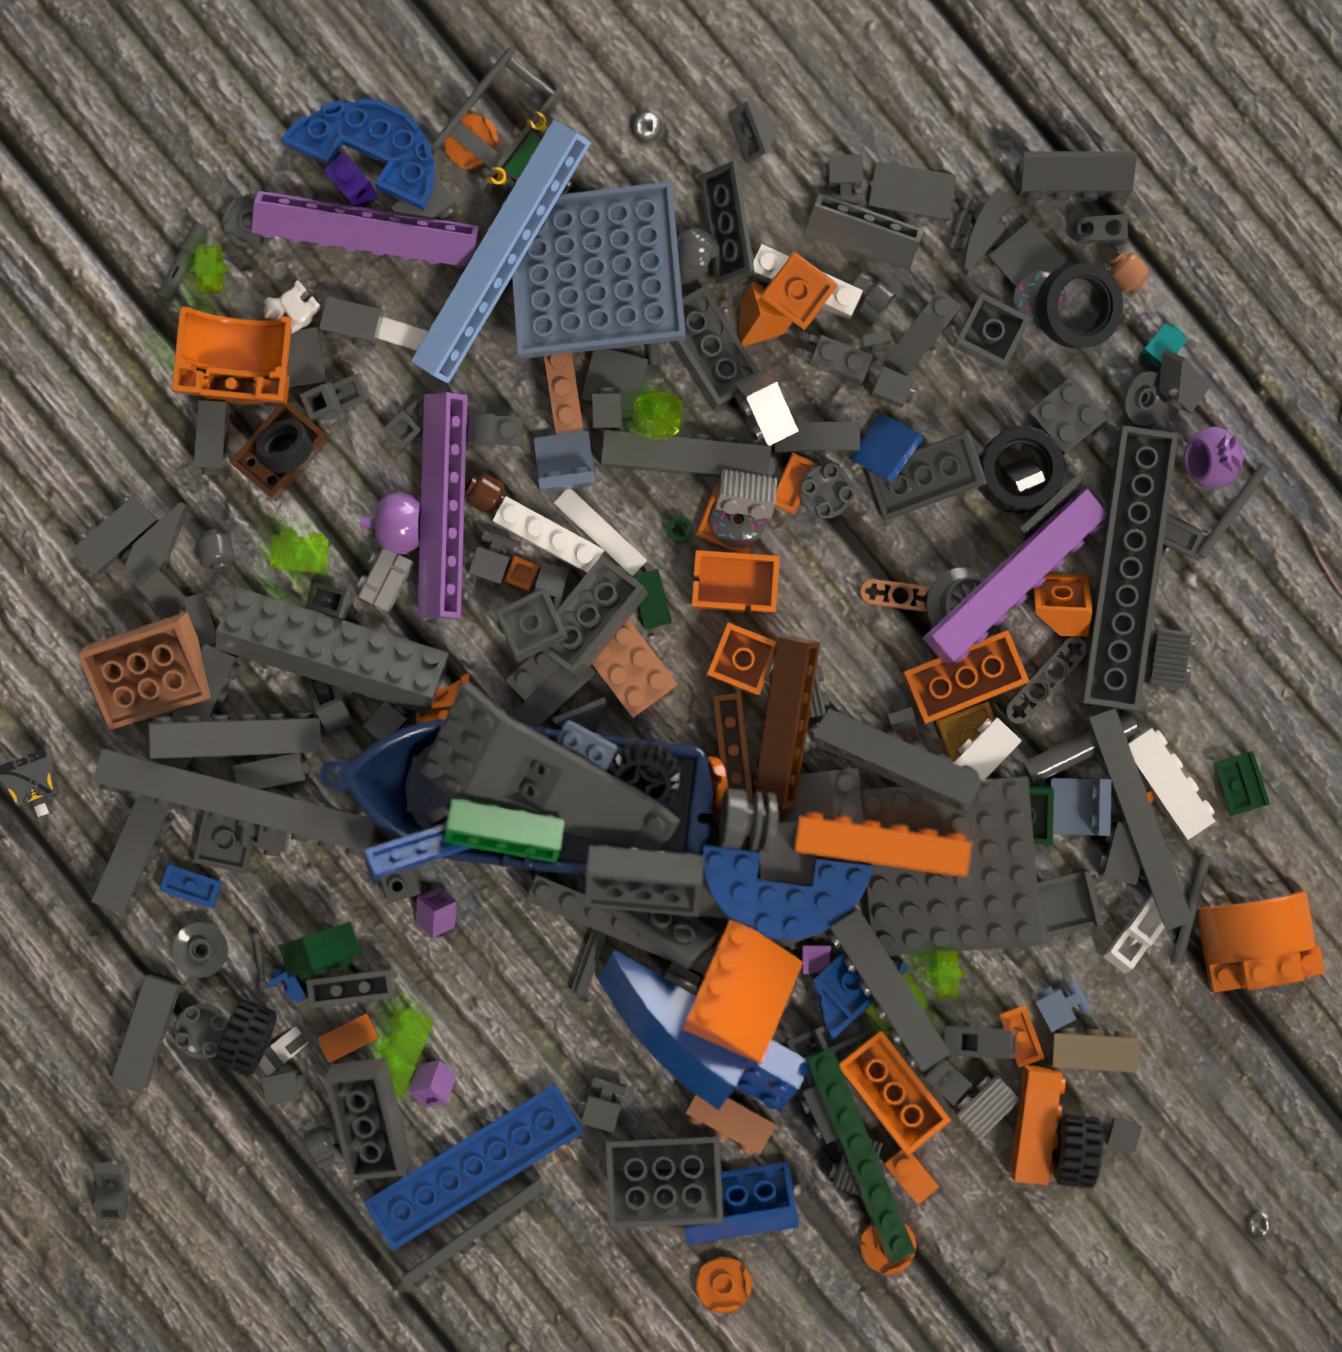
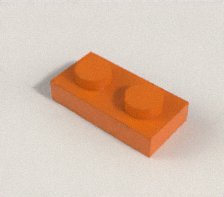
(1028, 1046)

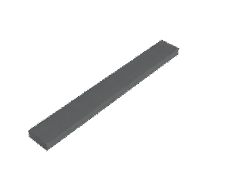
(1140, 819)

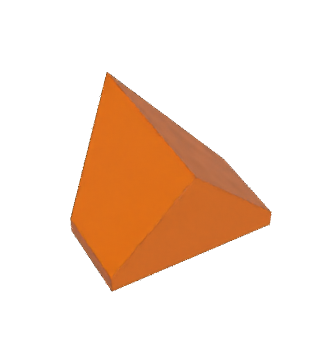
(758, 318)

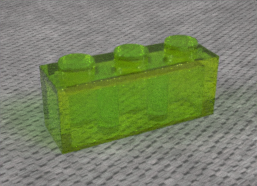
(406, 1046)

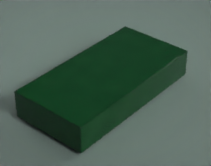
(654, 607)

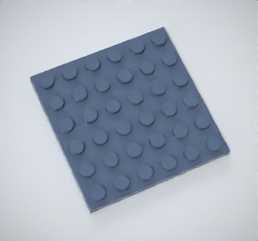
(601, 274)

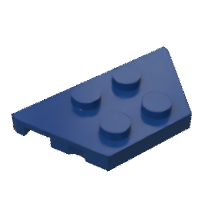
(841, 995)

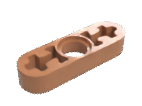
(880, 586)

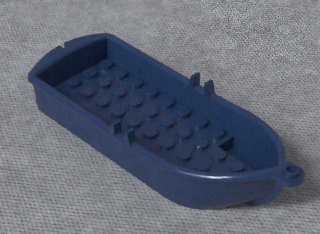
(399, 797)

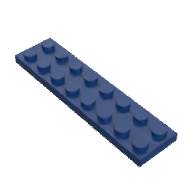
(474, 1166)

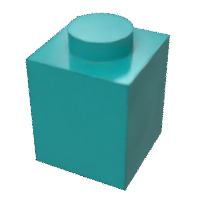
(1166, 338)

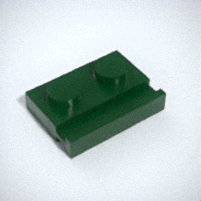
(1241, 783)

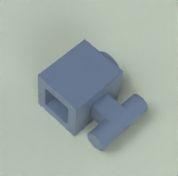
(1056, 1008)

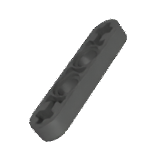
(1049, 683)

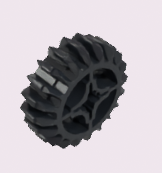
(647, 770)

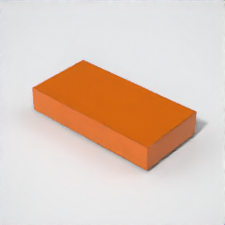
(789, 485)
(348, 1037)

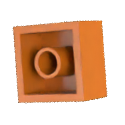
(742, 659)

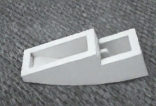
(1135, 937)

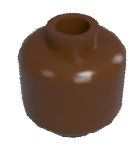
(484, 493)

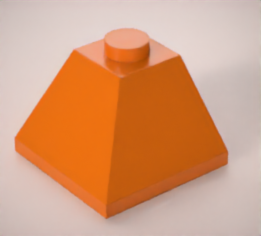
(1065, 604)

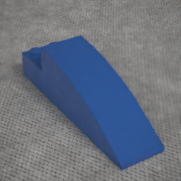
(656, 1014)

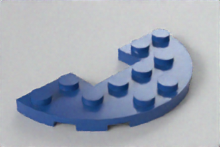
(374, 131)
(782, 907)

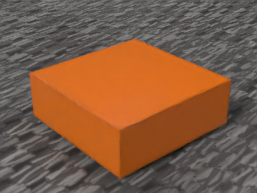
(521, 573)

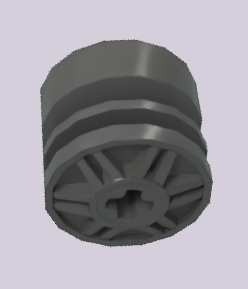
(754, 820)

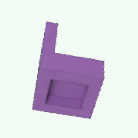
(436, 912)
(815, 957)
(432, 1083)

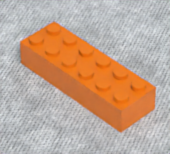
(882, 846)

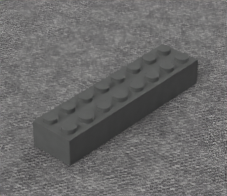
(331, 650)

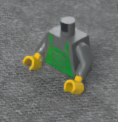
(508, 177)

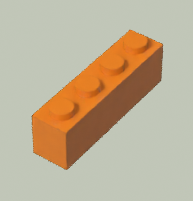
(1036, 1125)

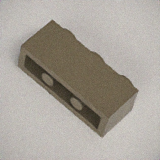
(1094, 1050)

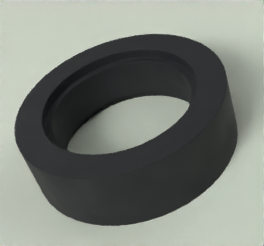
(1110, 298)

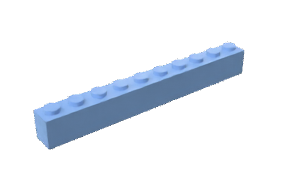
(501, 251)

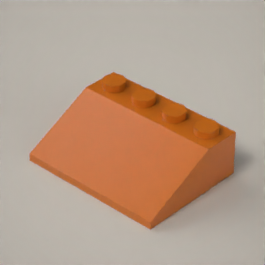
(743, 992)

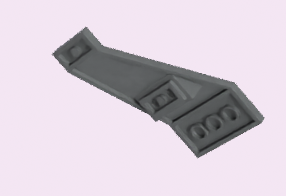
(499, 761)

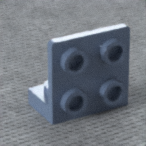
(564, 461)
(586, 745)
(1081, 806)

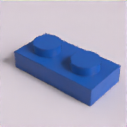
(191, 886)

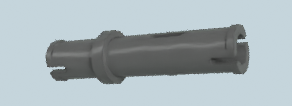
(182, 261)

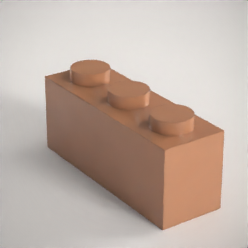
(563, 393)
(734, 1122)

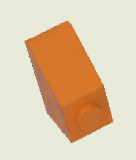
(910, 1174)

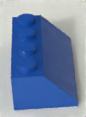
(752, 1203)

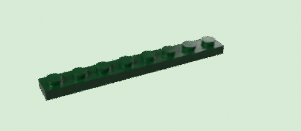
(860, 1155)

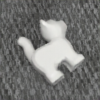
(292, 304)

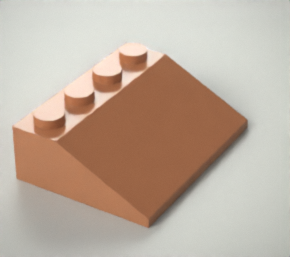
(146, 671)

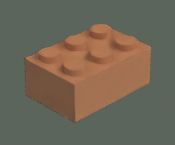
(633, 671)

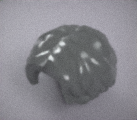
(695, 251)

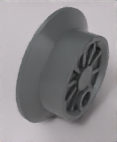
(950, 590)

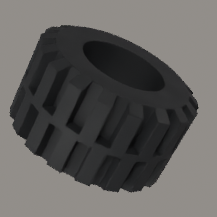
(246, 1037)
(1078, 1151)

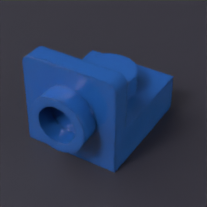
(294, 986)

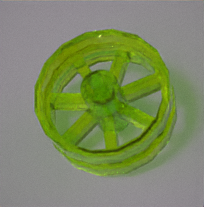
(209, 269)
(657, 410)
(946, 974)

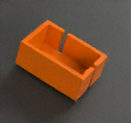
(735, 582)

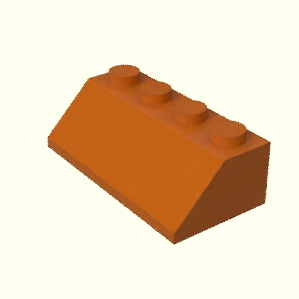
(893, 1092)

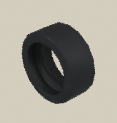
(289, 458)

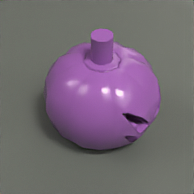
(1213, 457)
(396, 523)

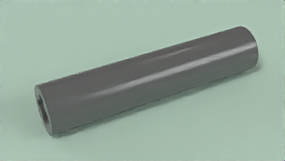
(1071, 752)

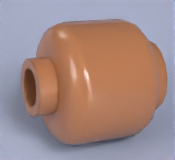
(1129, 272)

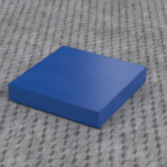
(886, 448)

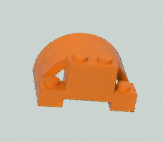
(236, 358)
(1262, 940)

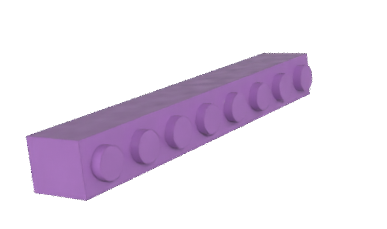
(364, 229)
(442, 505)
(1015, 577)

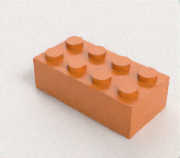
(952, 686)

